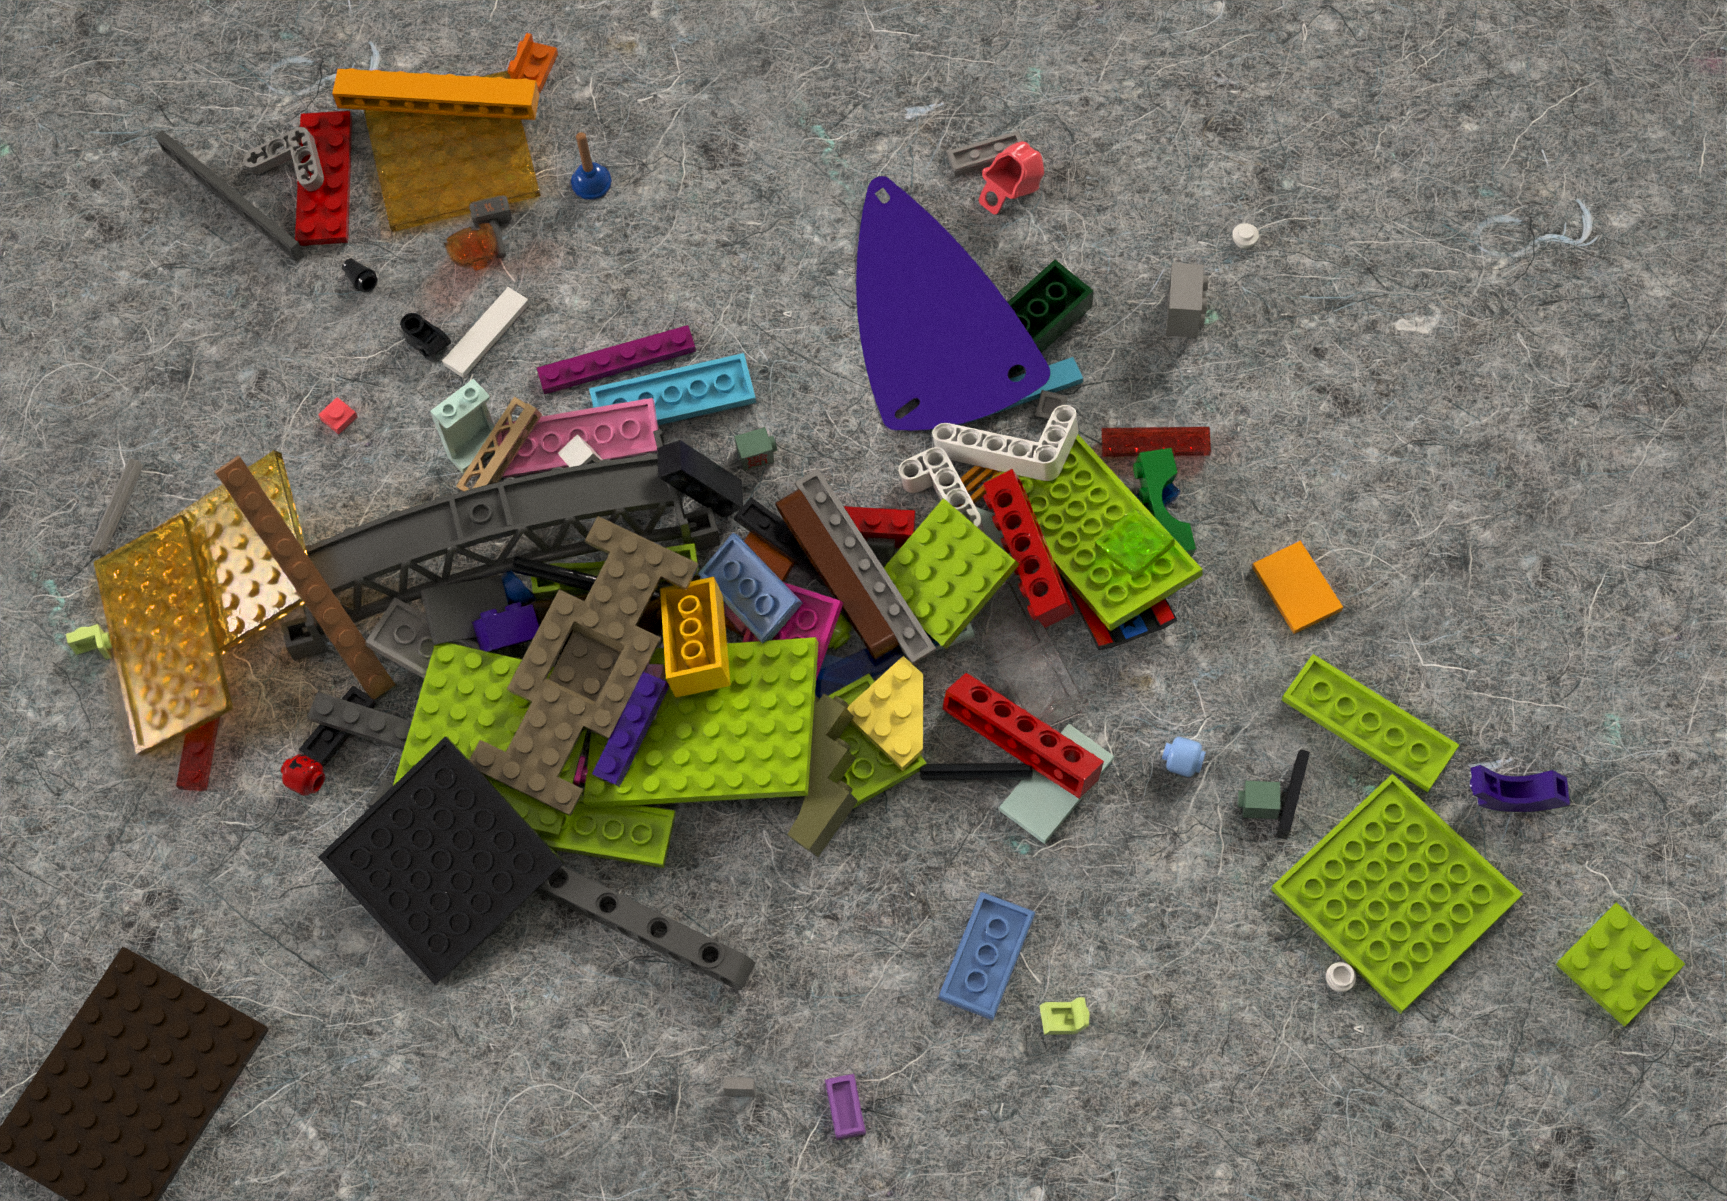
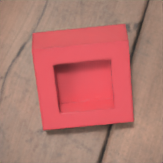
(338, 415)

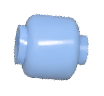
(1184, 756)

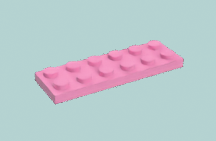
(610, 430)

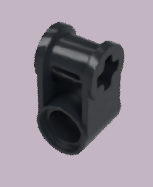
(426, 339)

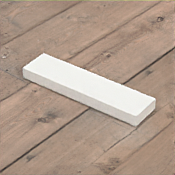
(485, 332)

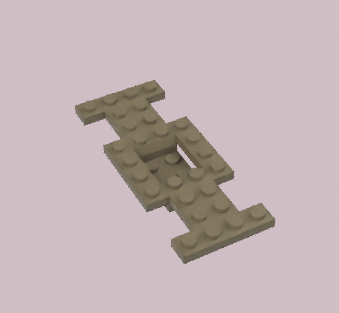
(593, 671)

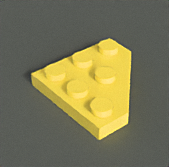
(893, 713)

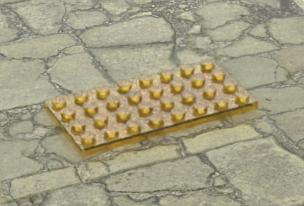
(162, 636)

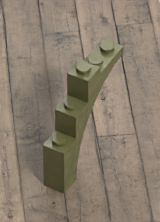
(828, 797)

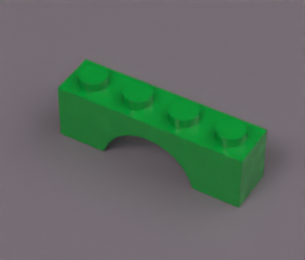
(1156, 471)

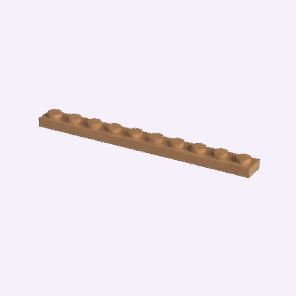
(304, 577)

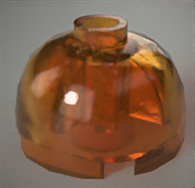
(472, 247)

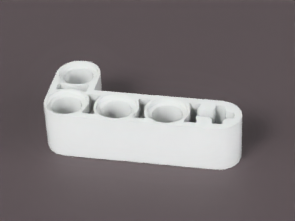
(938, 477)

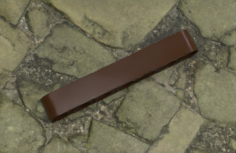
(837, 574)

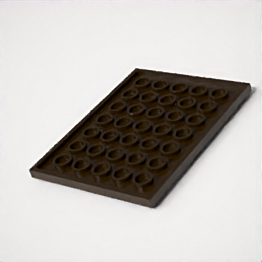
(128, 1086)

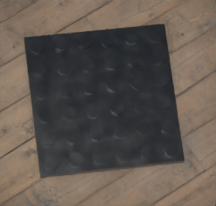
(441, 860)

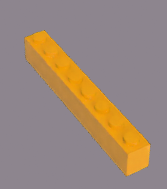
(436, 94)

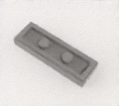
(980, 154)

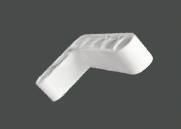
(1000, 452)

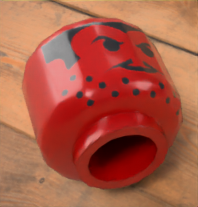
(302, 775)

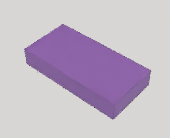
(845, 1107)

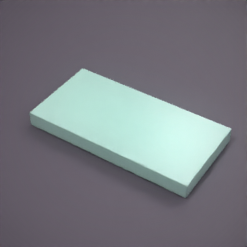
(1043, 805)

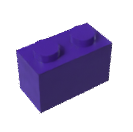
(506, 628)

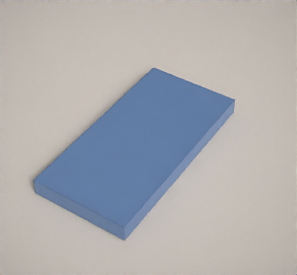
(751, 588)
(986, 956)

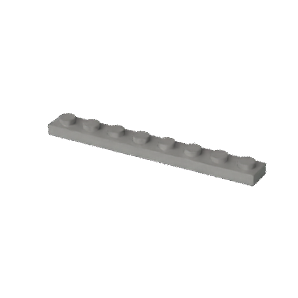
(866, 566)

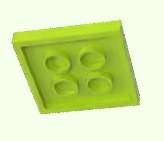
(1620, 964)

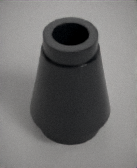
(361, 277)

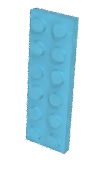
(685, 390)

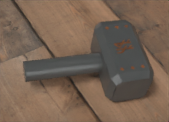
(492, 211)

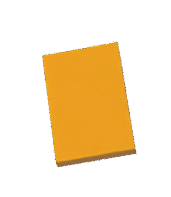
(1297, 587)

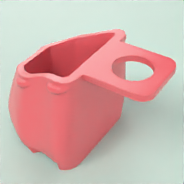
(1012, 175)

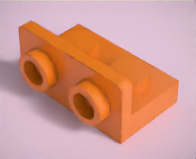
(532, 61)

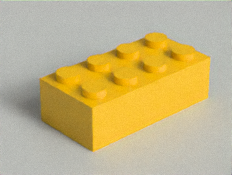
(694, 637)

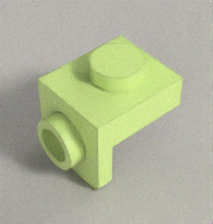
(88, 639)
(1064, 1017)

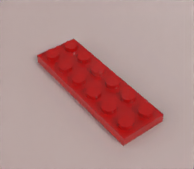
(324, 213)

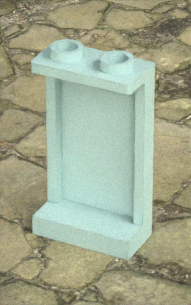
(464, 424)

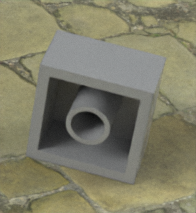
(1186, 300)

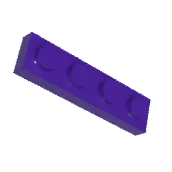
(631, 729)

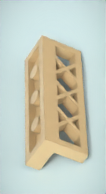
(507, 450)

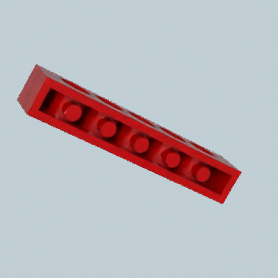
(1055, 603)
(1022, 735)

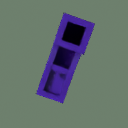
(1519, 793)

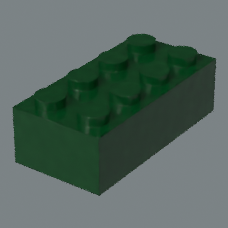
(1051, 304)

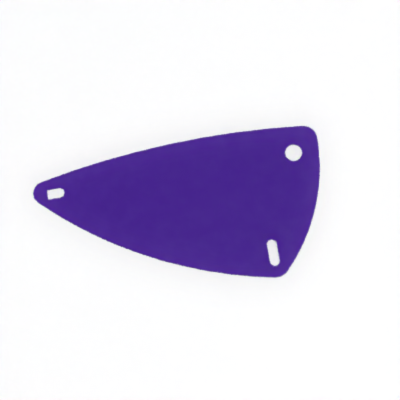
(934, 321)

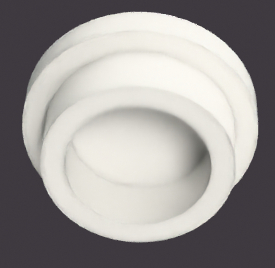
(1245, 235)
(1340, 977)

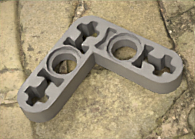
(258, 161)

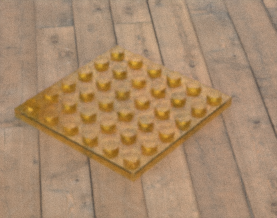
(443, 163)
(237, 570)

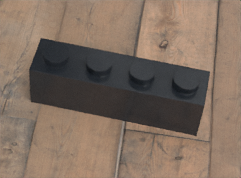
(700, 478)

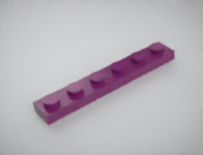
(616, 359)

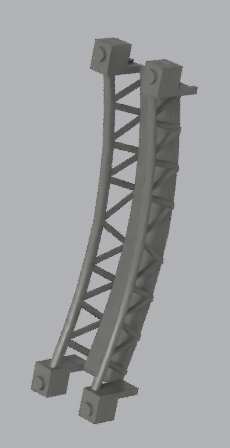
(489, 514)

